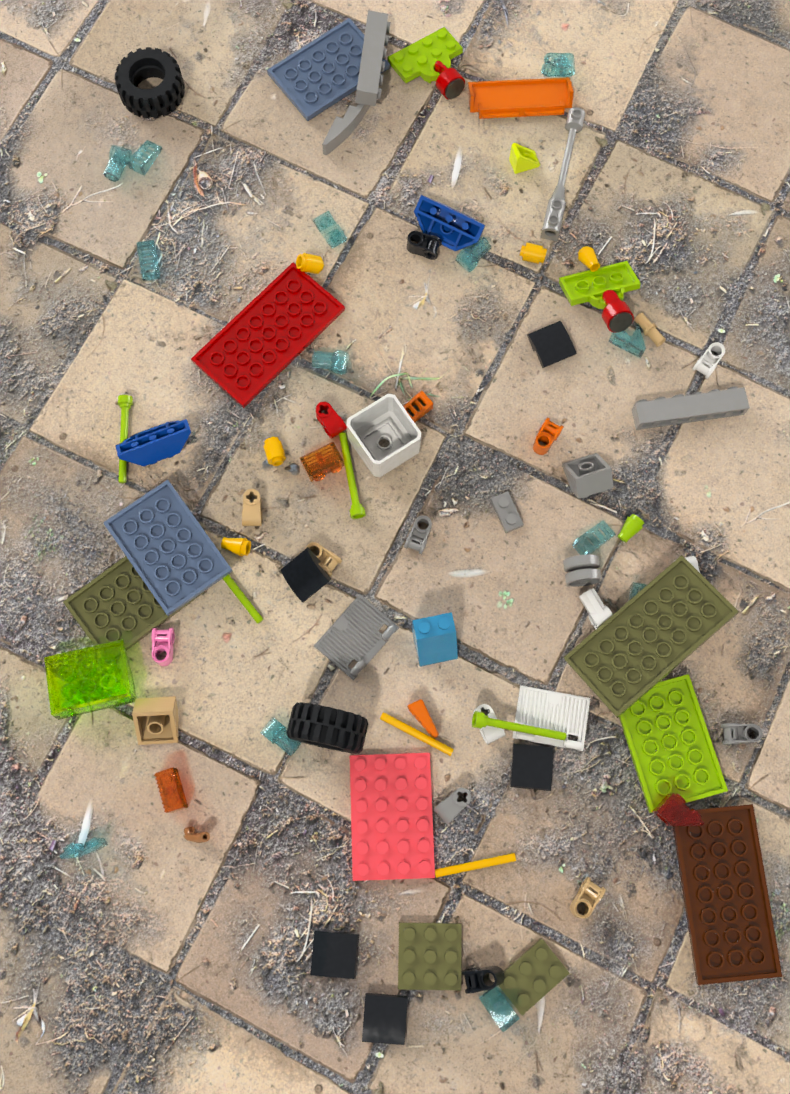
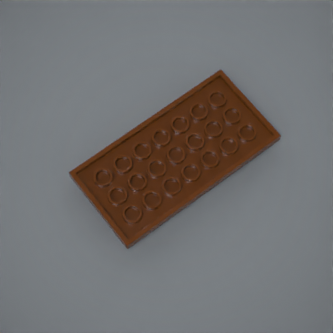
(726, 897)

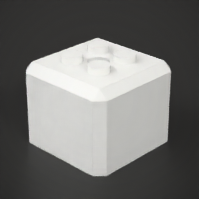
(381, 421)

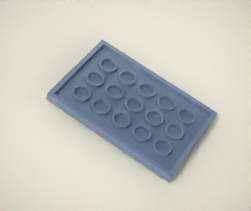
(322, 70)
(168, 547)

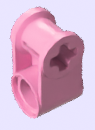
(163, 642)

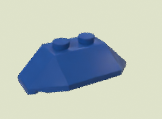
(448, 224)
(155, 443)

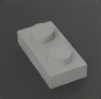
(506, 512)

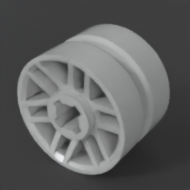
(582, 570)

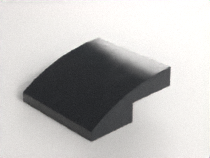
(551, 344)
(305, 575)
(531, 767)
(334, 954)
(384, 1018)

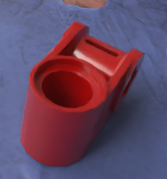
(331, 421)

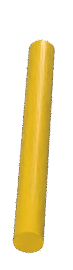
(416, 733)
(475, 865)

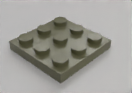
(429, 956)

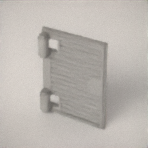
(356, 636)

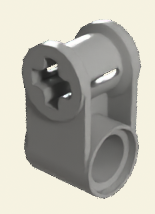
(418, 538)
(737, 733)
(450, 807)

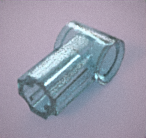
(117, 162)
(470, 257)
(336, 361)
(276, 733)

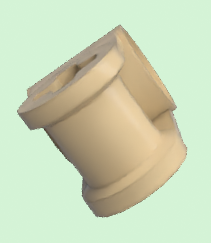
(252, 510)
(325, 557)
(587, 897)

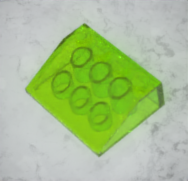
(89, 680)

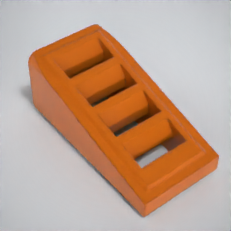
(421, 396)
(421, 713)

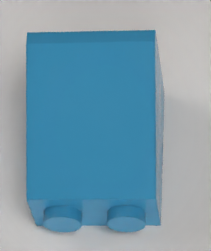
(435, 639)

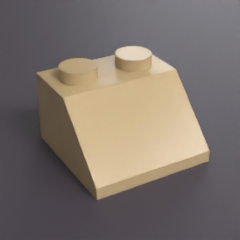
(156, 720)

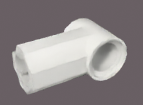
(597, 611)

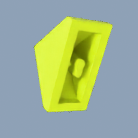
(522, 158)

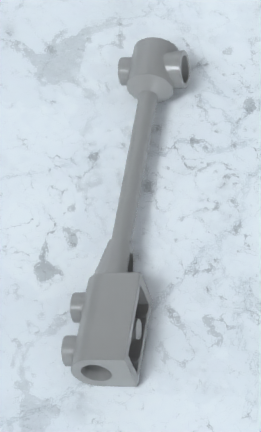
(557, 203)

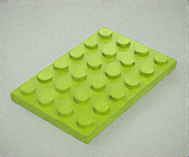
(672, 744)

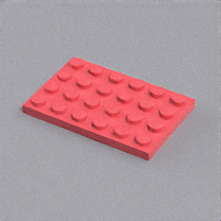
(391, 817)

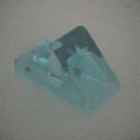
(633, 345)
(499, 1008)

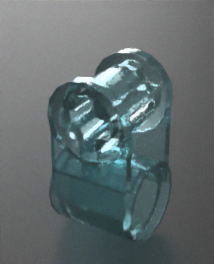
(561, 65)

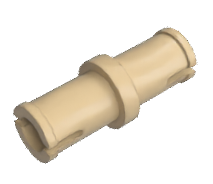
(649, 329)

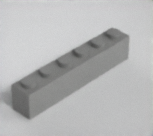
(371, 59)
(690, 408)

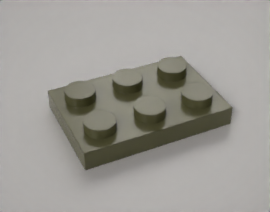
(532, 976)

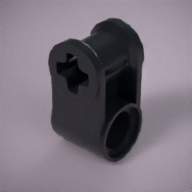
(425, 244)
(478, 978)

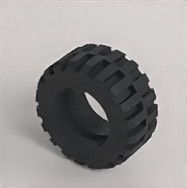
(144, 65)
(327, 727)

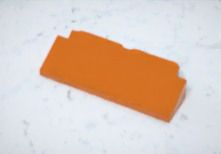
(520, 97)

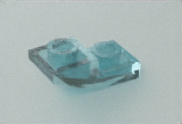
(330, 230)
(78, 850)

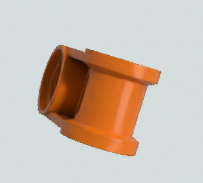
(548, 434)

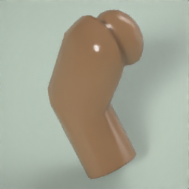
(200, 837)

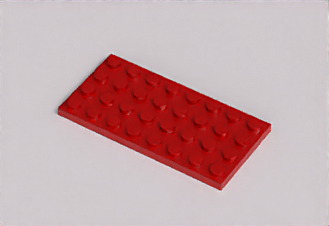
(268, 334)

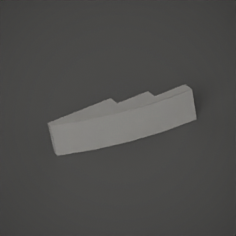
(343, 127)

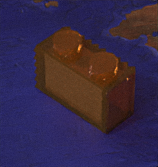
(322, 462)
(171, 790)

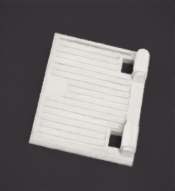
(553, 712)

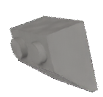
(588, 475)

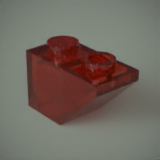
(675, 812)

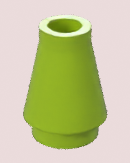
(631, 526)

